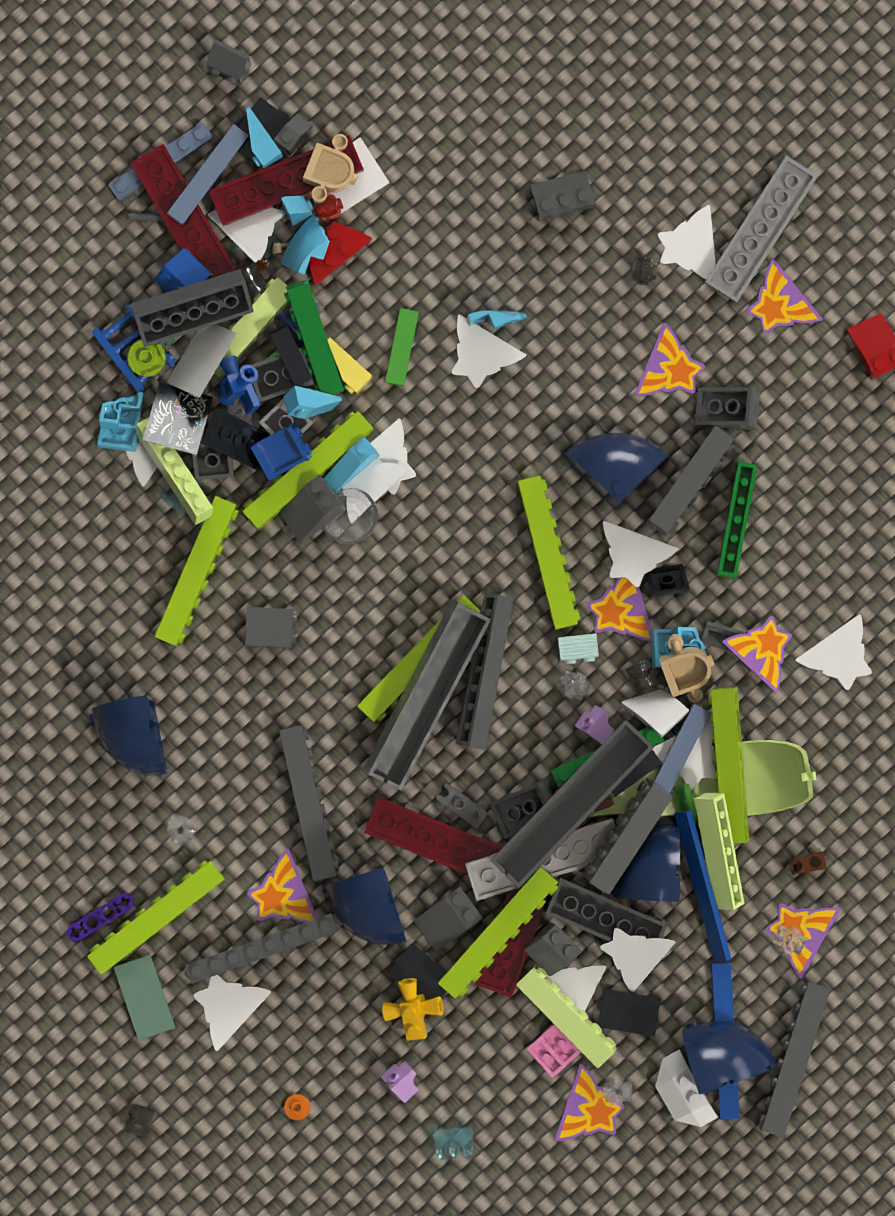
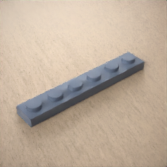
(178, 151)

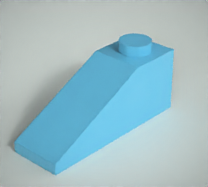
(262, 145)
(297, 208)
(307, 402)
(351, 464)

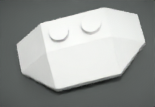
(680, 1092)

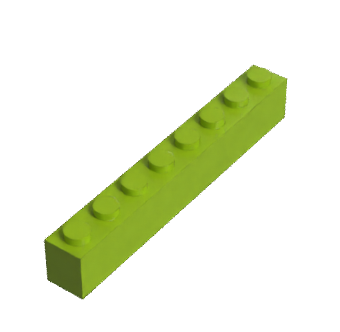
(323, 457)
(547, 552)
(196, 572)
(394, 684)
(729, 758)
(156, 917)
(498, 932)

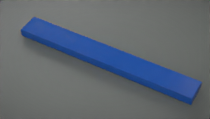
(702, 886)
(724, 1012)

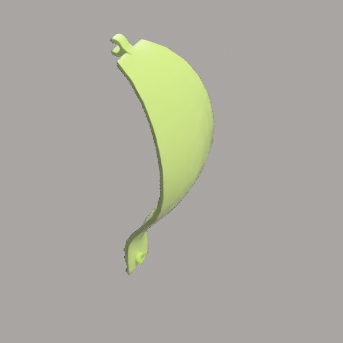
(774, 775)

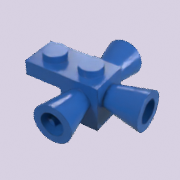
(238, 385)

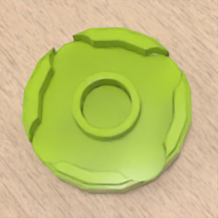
(146, 360)

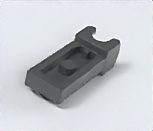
(462, 806)

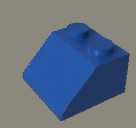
(181, 272)

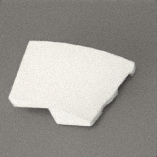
(656, 710)

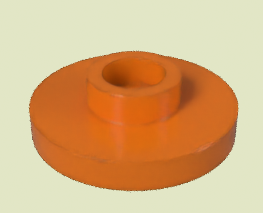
(297, 1107)

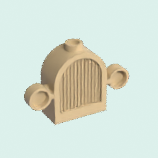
(330, 169)
(686, 669)

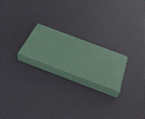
(144, 997)

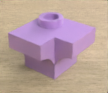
(595, 724)
(401, 1080)

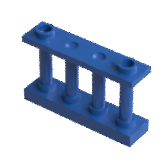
(115, 350)

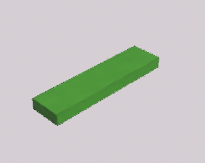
(402, 347)

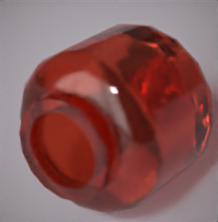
(329, 208)

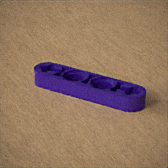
(99, 915)

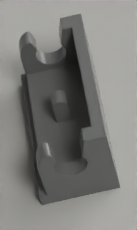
(715, 634)

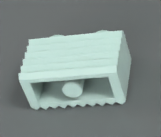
(578, 647)

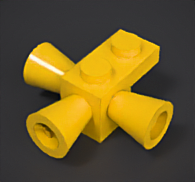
(412, 1009)

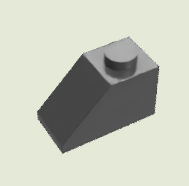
(292, 134)

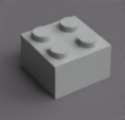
(279, 419)

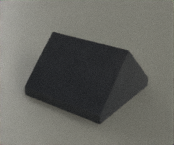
(667, 581)

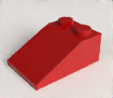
(875, 345)

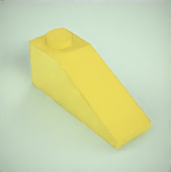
(351, 372)

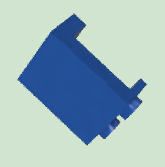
(281, 451)

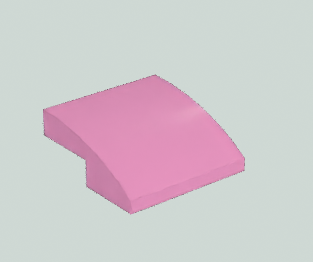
(553, 1050)

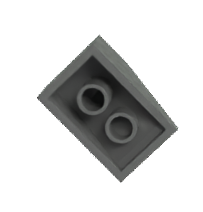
(727, 408)
(312, 509)
(519, 807)
(448, 919)

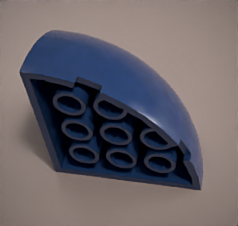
(615, 463)
(131, 734)
(653, 868)
(367, 907)
(724, 1053)

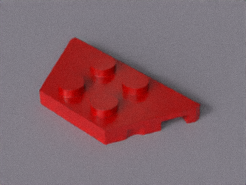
(343, 244)

